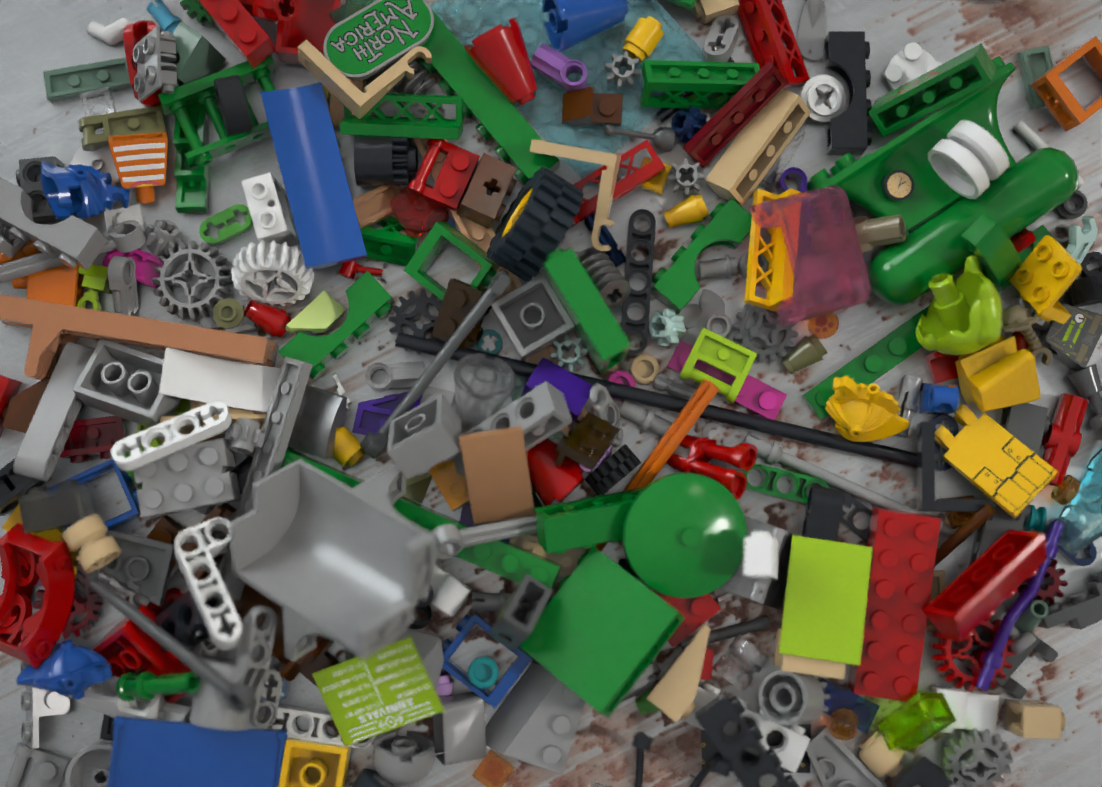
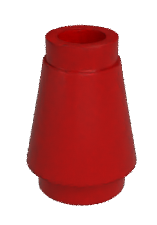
(268, 318)

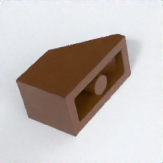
(22, 407)

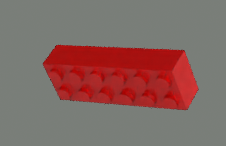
(897, 593)

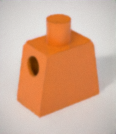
(53, 285)

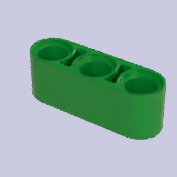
(768, 485)

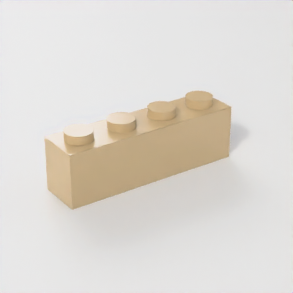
(757, 147)

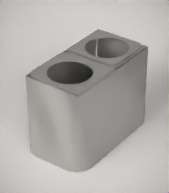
(460, 729)

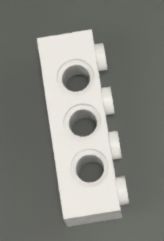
(793, 742)

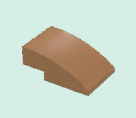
(497, 475)

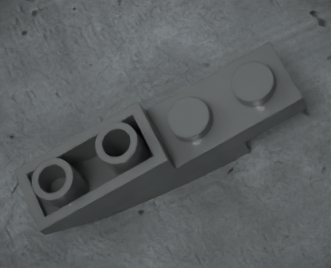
(1082, 610)

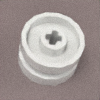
(968, 159)

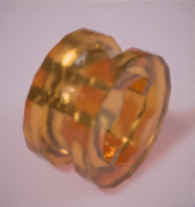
(844, 716)

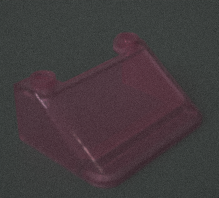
(820, 250)

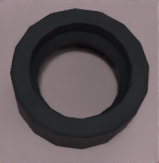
(233, 105)

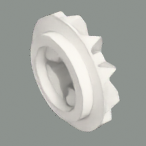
(835, 102)

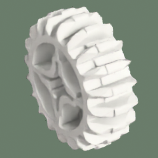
(271, 273)

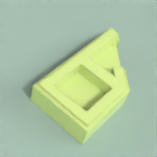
(318, 315)

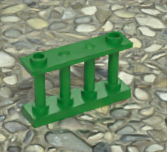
(204, 92)

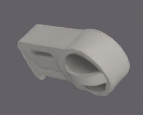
(123, 284)

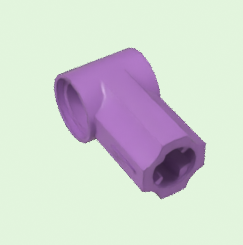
(559, 67)

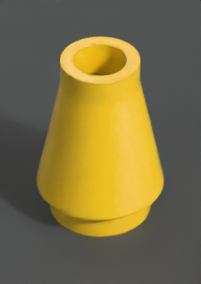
(687, 211)

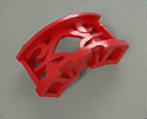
(24, 562)

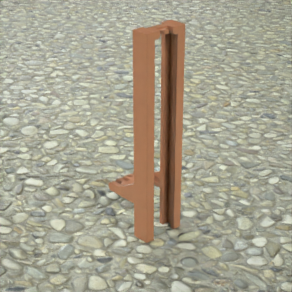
(58, 324)

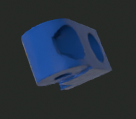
(938, 399)

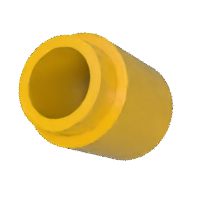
(643, 38)
(347, 448)

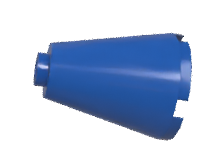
(580, 19)

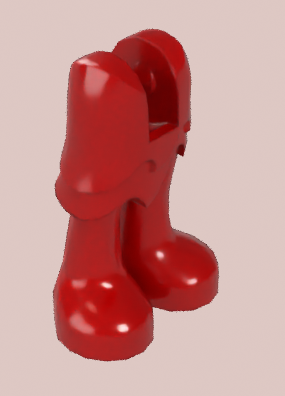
(704, 449)

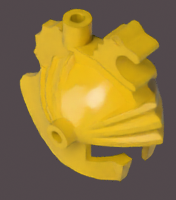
(864, 411)

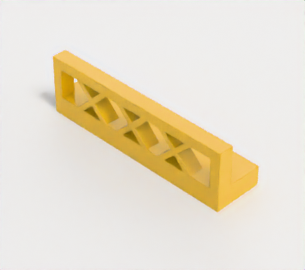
(780, 274)

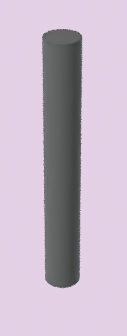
(732, 630)

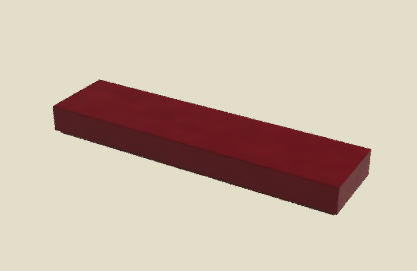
(735, 114)

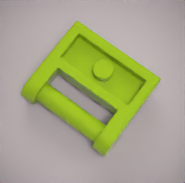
(723, 356)

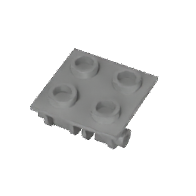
(151, 58)

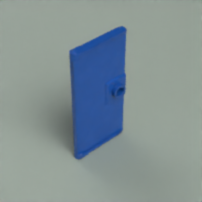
(192, 755)

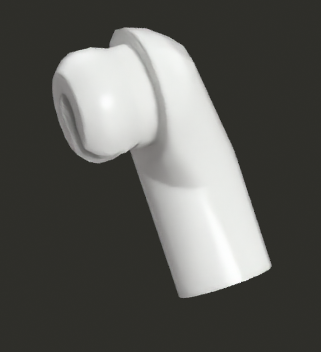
(111, 34)

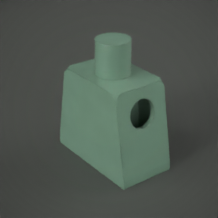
(194, 55)

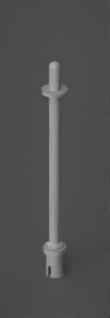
(773, 454)

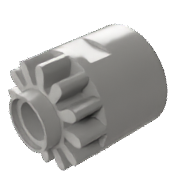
(792, 698)

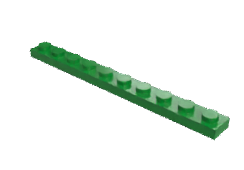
(889, 350)

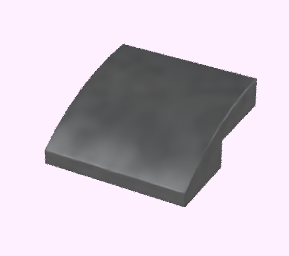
(317, 422)

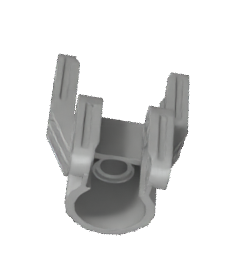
(208, 704)

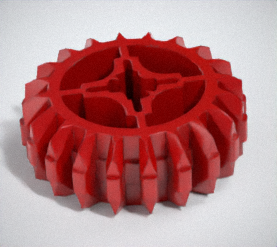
(973, 661)

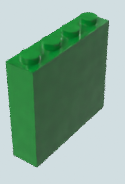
(587, 310)
(601, 631)

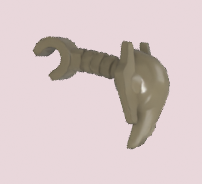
(1019, 319)

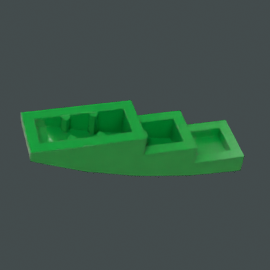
(193, 181)

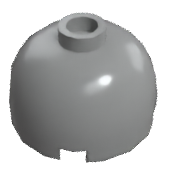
(403, 758)

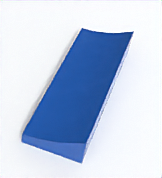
(314, 176)

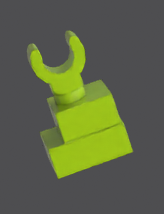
(95, 281)

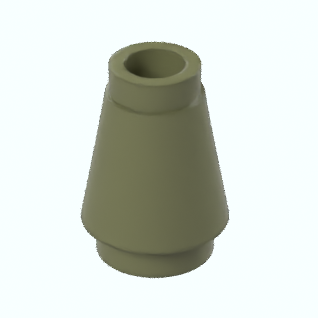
(804, 354)

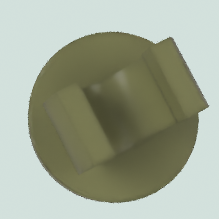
(228, 313)

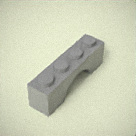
(71, 239)

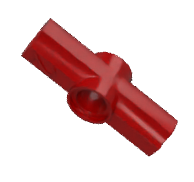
(271, 9)
(1063, 435)

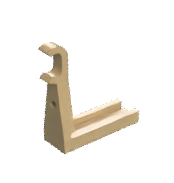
(345, 90)
(607, 182)

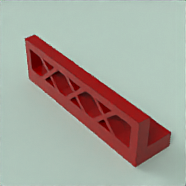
(765, 38)
(624, 186)

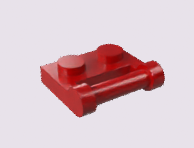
(452, 178)

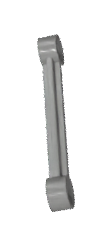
(123, 237)
(451, 540)

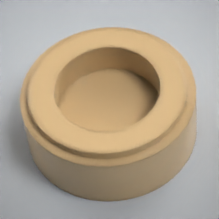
(644, 369)

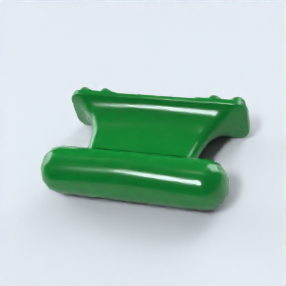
(934, 211)

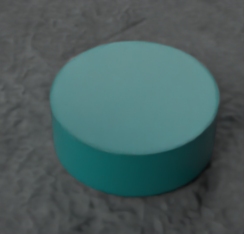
(483, 672)

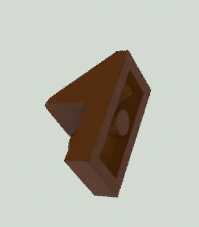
(591, 108)

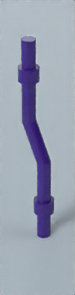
(993, 658)

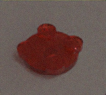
(417, 213)

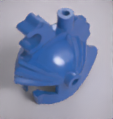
(79, 190)
(67, 670)

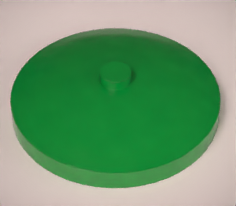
(684, 535)

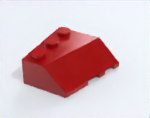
(134, 651)

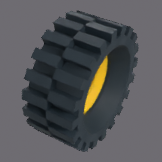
(535, 224)

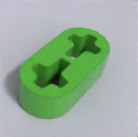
(223, 219)

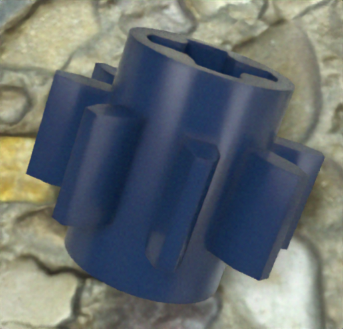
(687, 123)

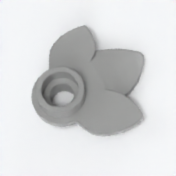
(708, 312)

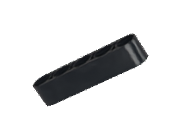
(640, 269)
(823, 513)

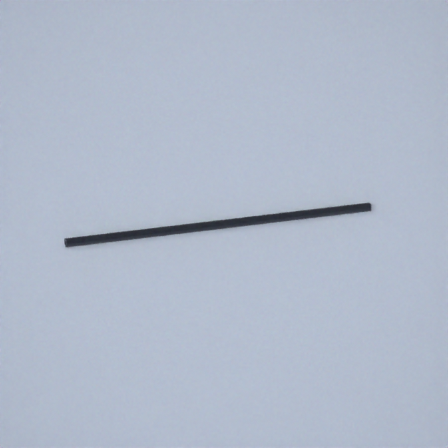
(676, 404)

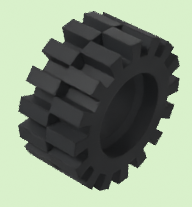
(612, 470)

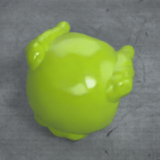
(961, 316)

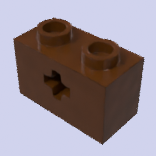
(490, 175)

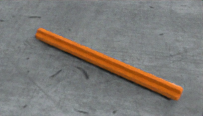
(671, 439)

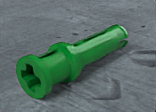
(148, 685)

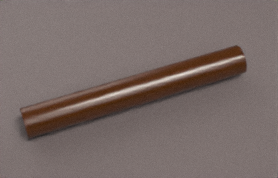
(963, 532)

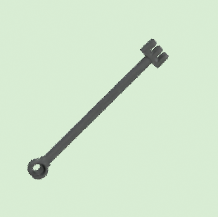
(375, 442)
(237, 696)

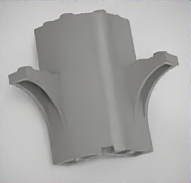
(334, 557)

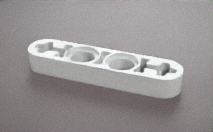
(170, 431)

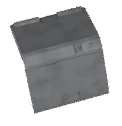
(765, 591)

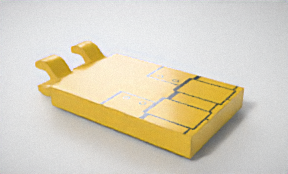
(994, 461)

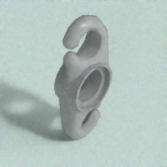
(606, 409)

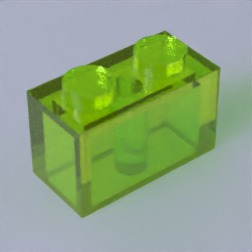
(916, 721)

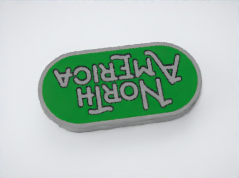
(377, 36)

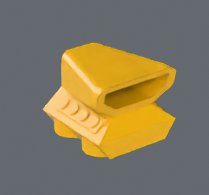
(998, 376)

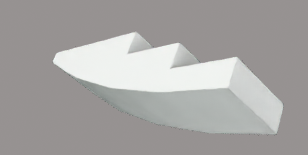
(105, 699)

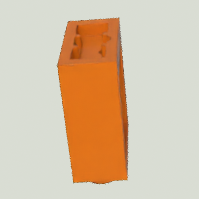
(1058, 96)

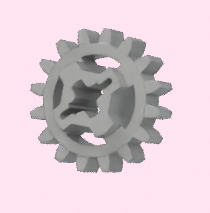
(977, 759)

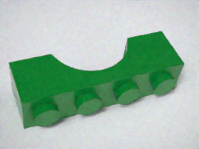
(727, 229)
(366, 303)

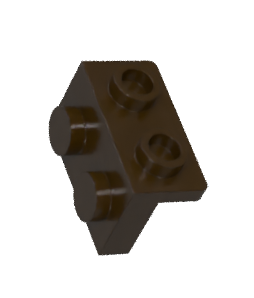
(456, 305)
(586, 441)

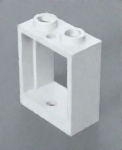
(266, 206)

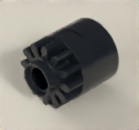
(384, 160)

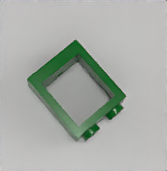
(431, 247)

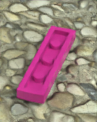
(753, 394)

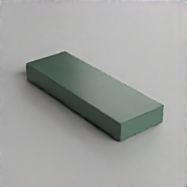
(72, 81)

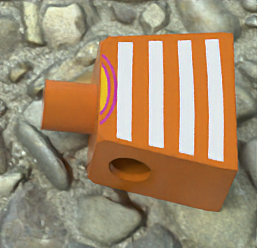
(140, 162)

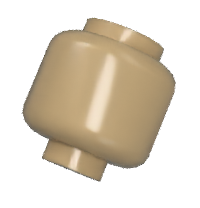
(878, 758)

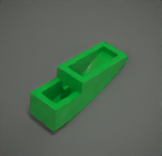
(992, 249)

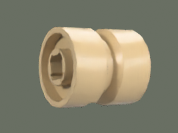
(91, 542)

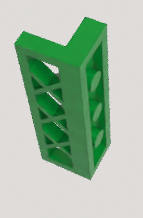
(695, 77)
(410, 125)
(388, 244)

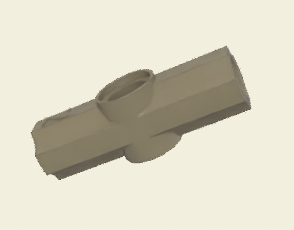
(879, 231)

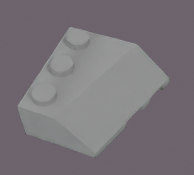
(536, 720)

